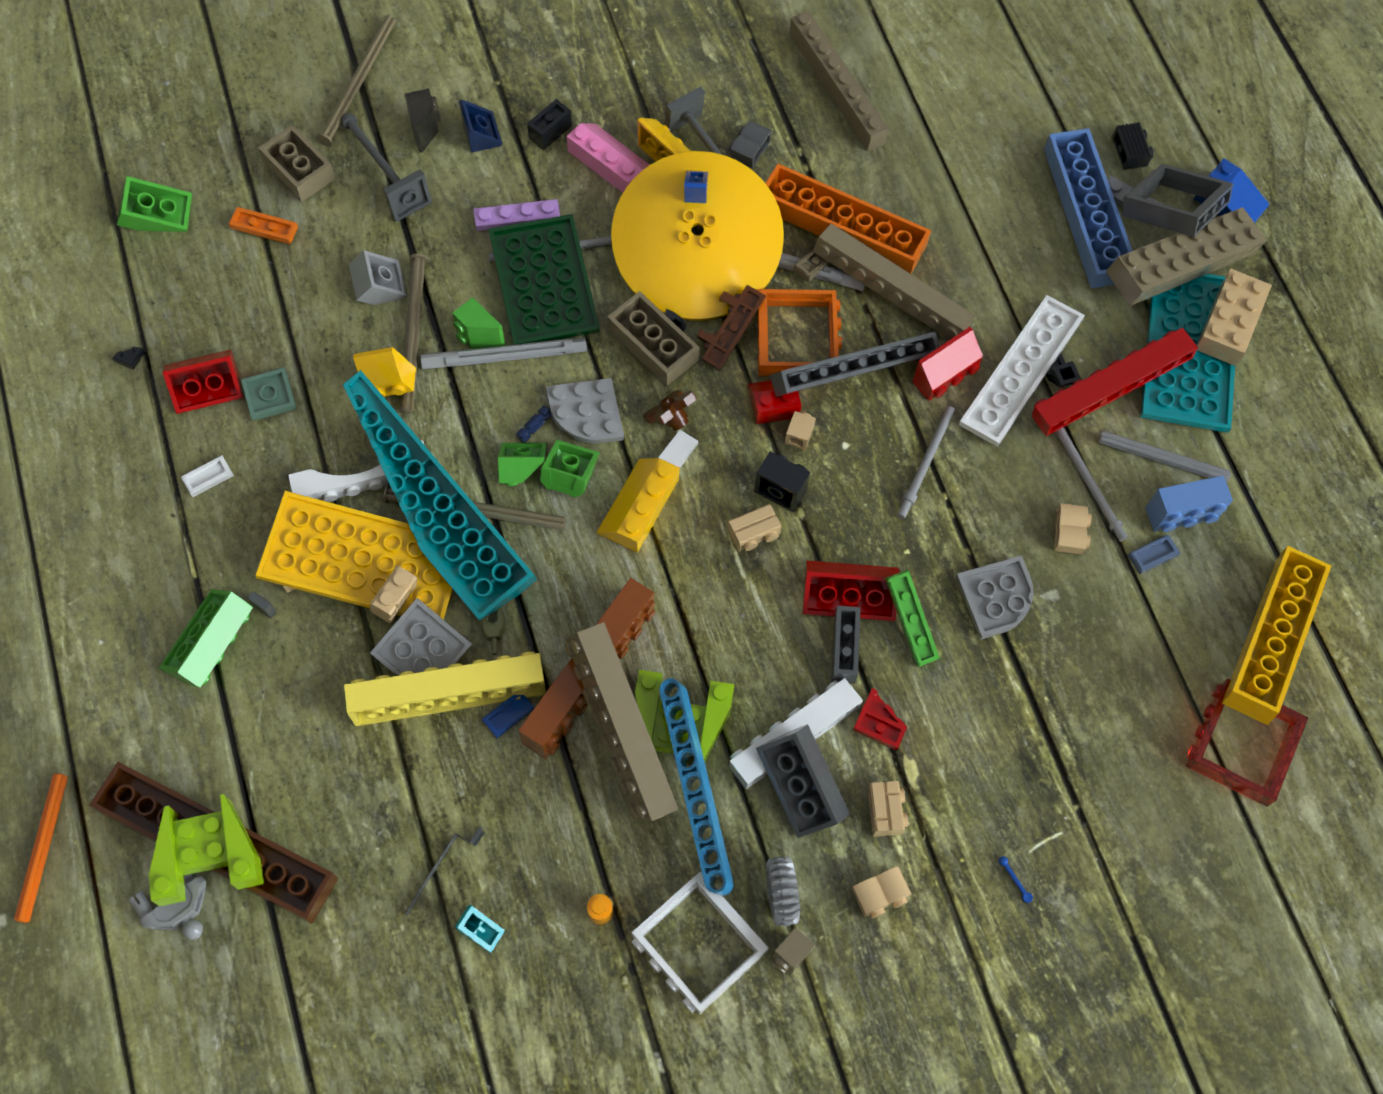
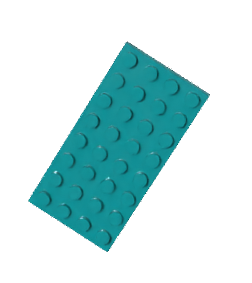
(1201, 388)

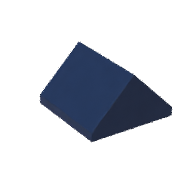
(479, 127)

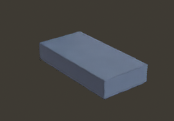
(1153, 554)

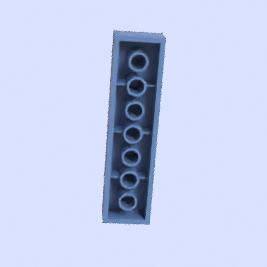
(1087, 203)

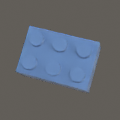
(1188, 504)

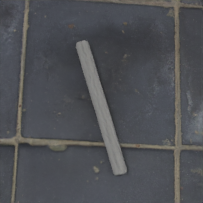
(1163, 456)

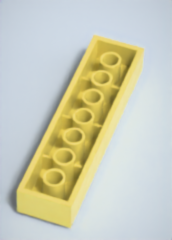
(444, 689)

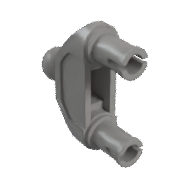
(177, 914)

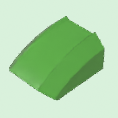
(568, 468)

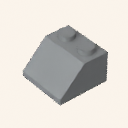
(376, 278)

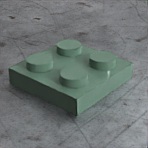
(268, 394)

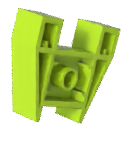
(708, 719)
(200, 846)

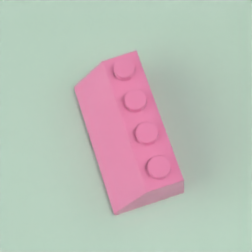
(605, 155)

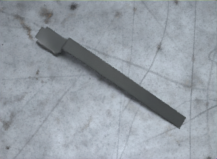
(474, 840)

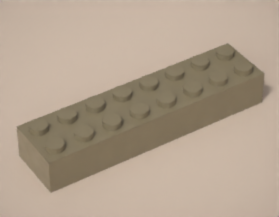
(1184, 257)
(620, 724)

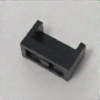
(549, 124)

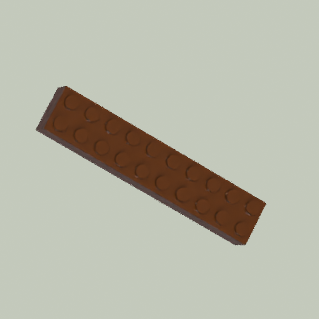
(287, 877)

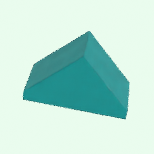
(479, 928)

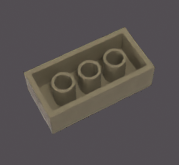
(653, 338)

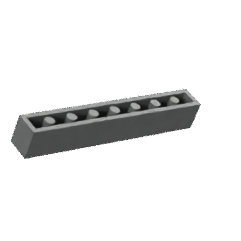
(853, 364)

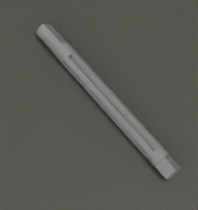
(827, 274)
(503, 353)

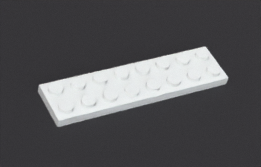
(1021, 370)

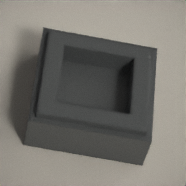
(261, 604)

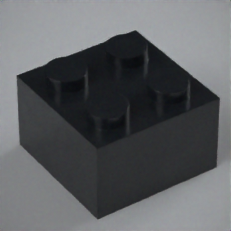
(782, 481)

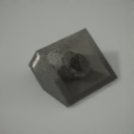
(423, 116)

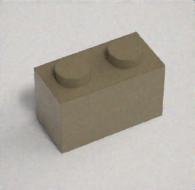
(792, 952)

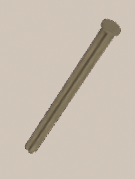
(356, 82)
(413, 323)
(504, 513)

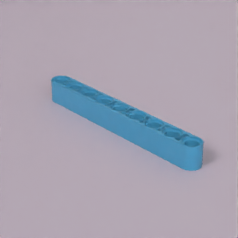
(703, 794)

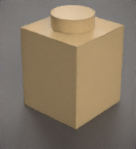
(800, 430)

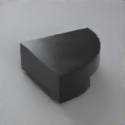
(676, 319)
(130, 357)

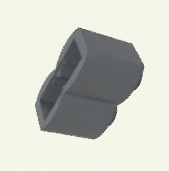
(750, 144)

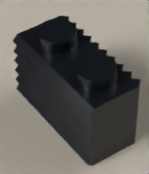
(1132, 145)

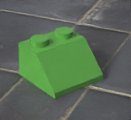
(476, 326)

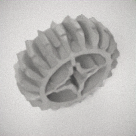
(782, 891)

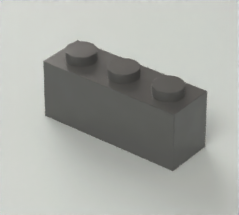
(845, 644)

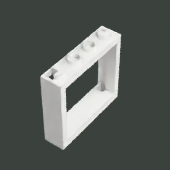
(732, 918)

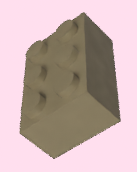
(297, 163)

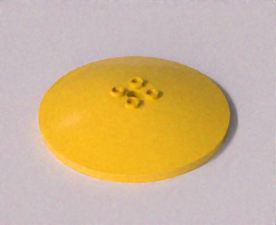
(691, 271)

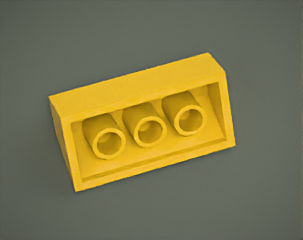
(657, 140)
(639, 502)

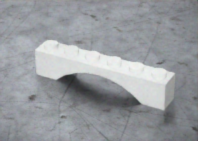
(331, 487)

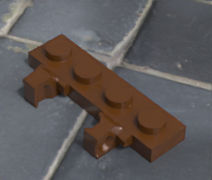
(741, 313)

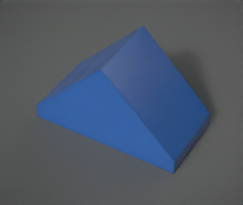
(696, 186)

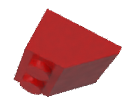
(769, 407)

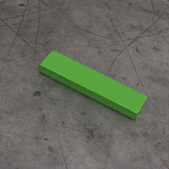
(912, 618)

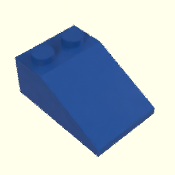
(1243, 193)

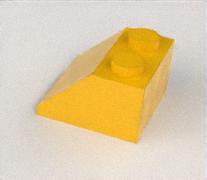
(387, 371)

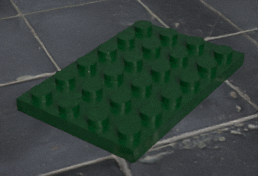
(543, 280)

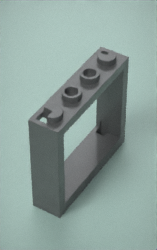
(1171, 218)

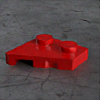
(879, 722)

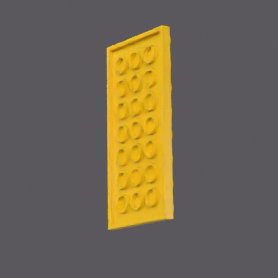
(346, 554)

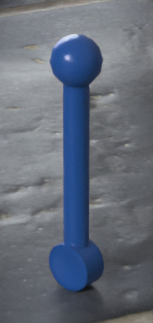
(1026, 896)

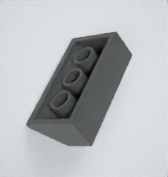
(803, 781)

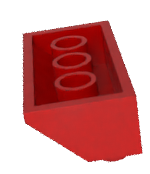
(848, 585)

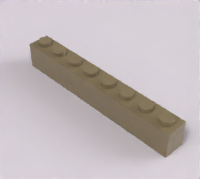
(838, 81)
(892, 282)

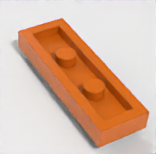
(263, 225)

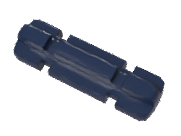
(534, 424)

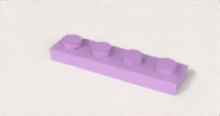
(514, 213)

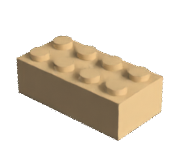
(1233, 317)

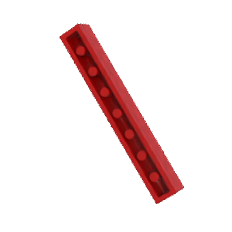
(1114, 381)

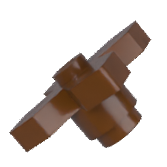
(671, 410)

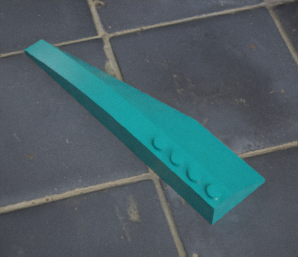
(438, 511)

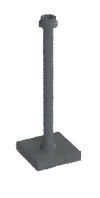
(685, 111)
(404, 194)

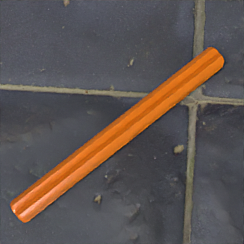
(41, 848)

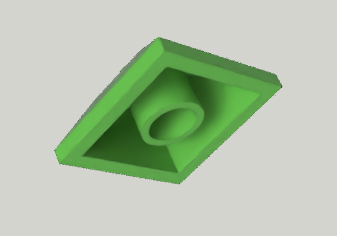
(519, 461)

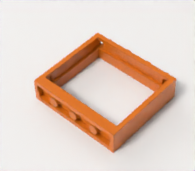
(796, 298)

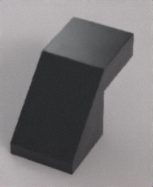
(1063, 373)

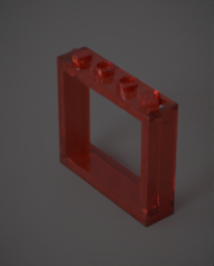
(1263, 795)

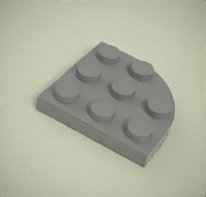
(586, 410)
(997, 595)
(420, 642)

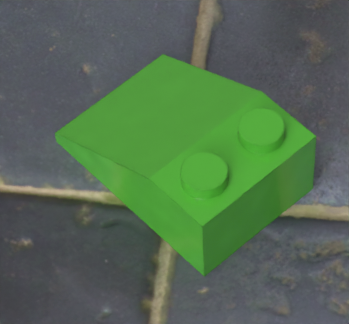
(153, 207)

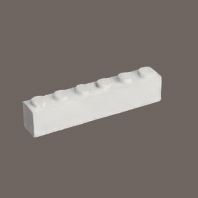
(820, 714)

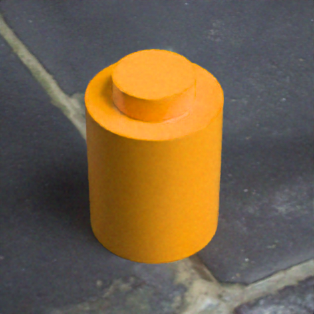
(600, 909)

